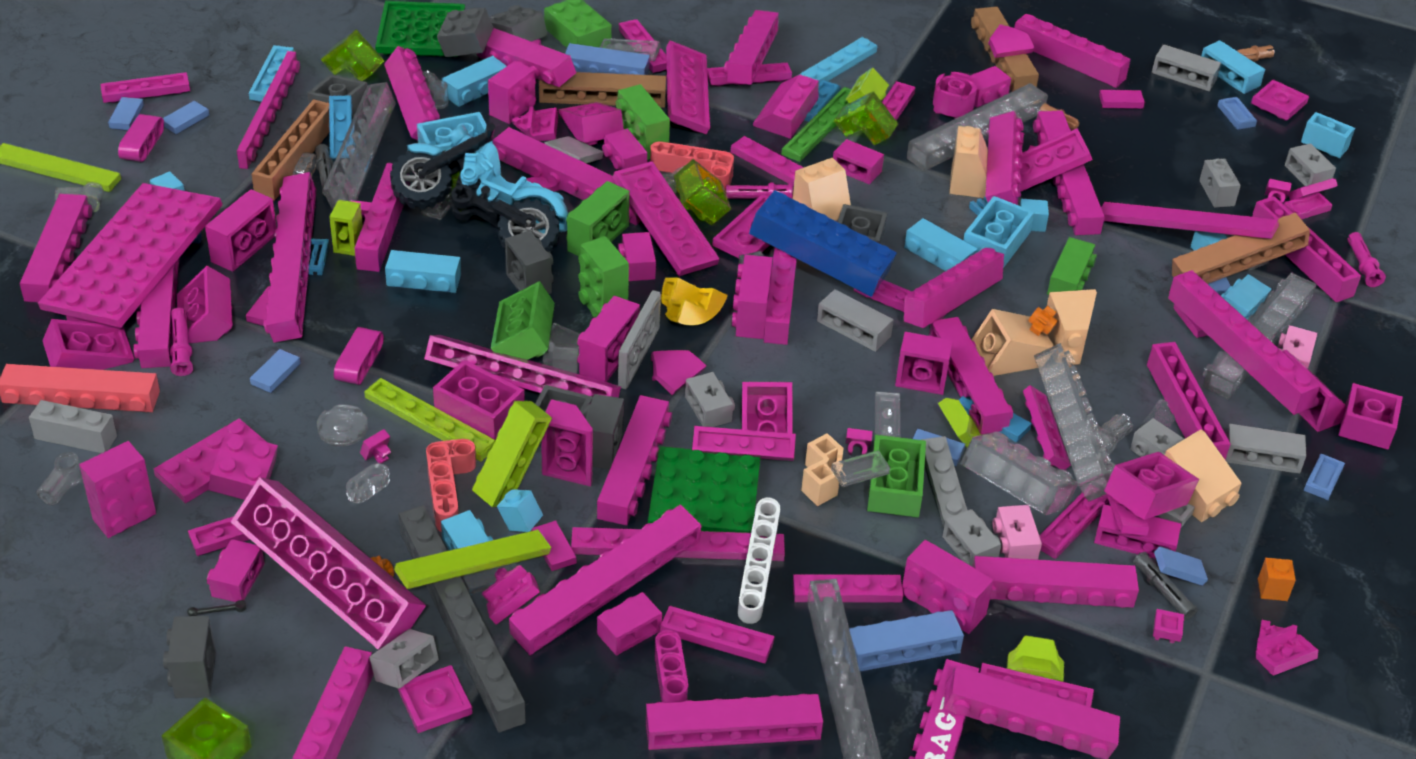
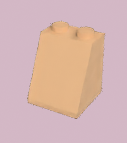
(969, 163)
(822, 188)
(1073, 317)
(1008, 342)
(1217, 482)

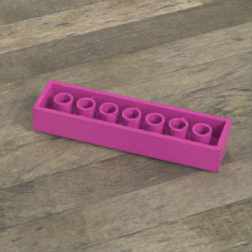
(327, 563)

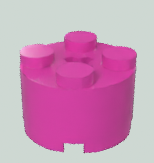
(954, 94)

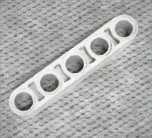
(758, 570)

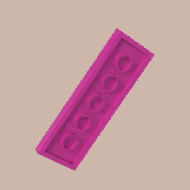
(687, 87)
(666, 218)

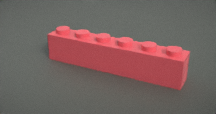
(79, 387)

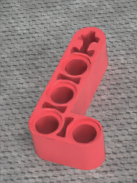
(672, 156)
(444, 461)

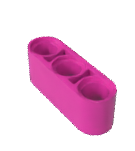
(141, 138)
(358, 355)
(670, 667)

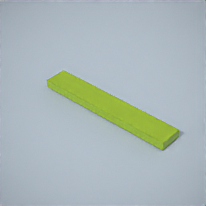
(57, 167)
(426, 416)
(472, 559)

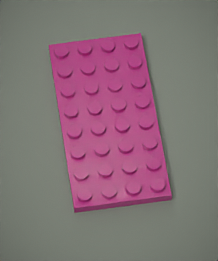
(130, 255)

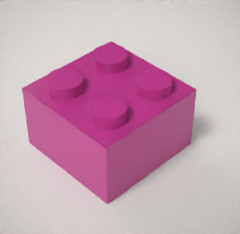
(511, 91)
(923, 363)
(1370, 416)
(241, 464)

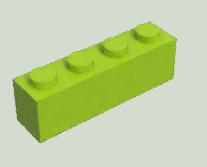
(511, 452)

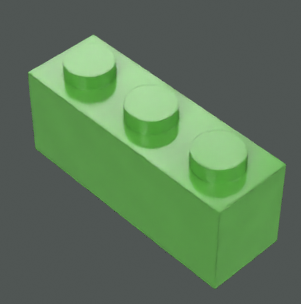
(1073, 266)

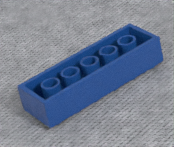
(822, 243)

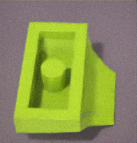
(959, 420)
(1037, 657)

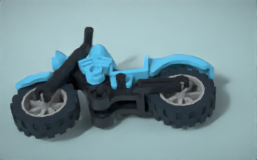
(478, 188)

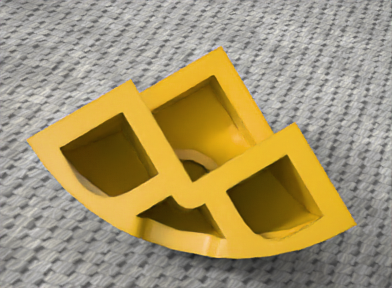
(690, 304)

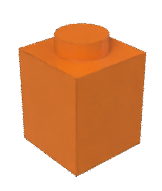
(1276, 579)

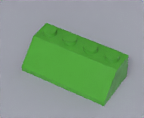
(524, 323)

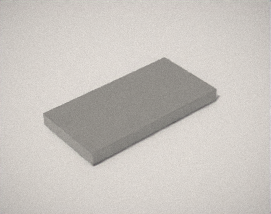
(639, 339)

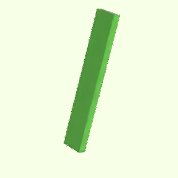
(816, 128)

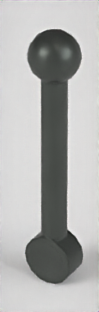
(240, 606)

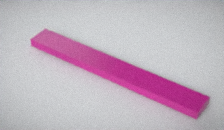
(1190, 220)

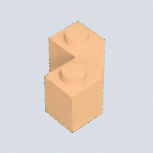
(818, 479)

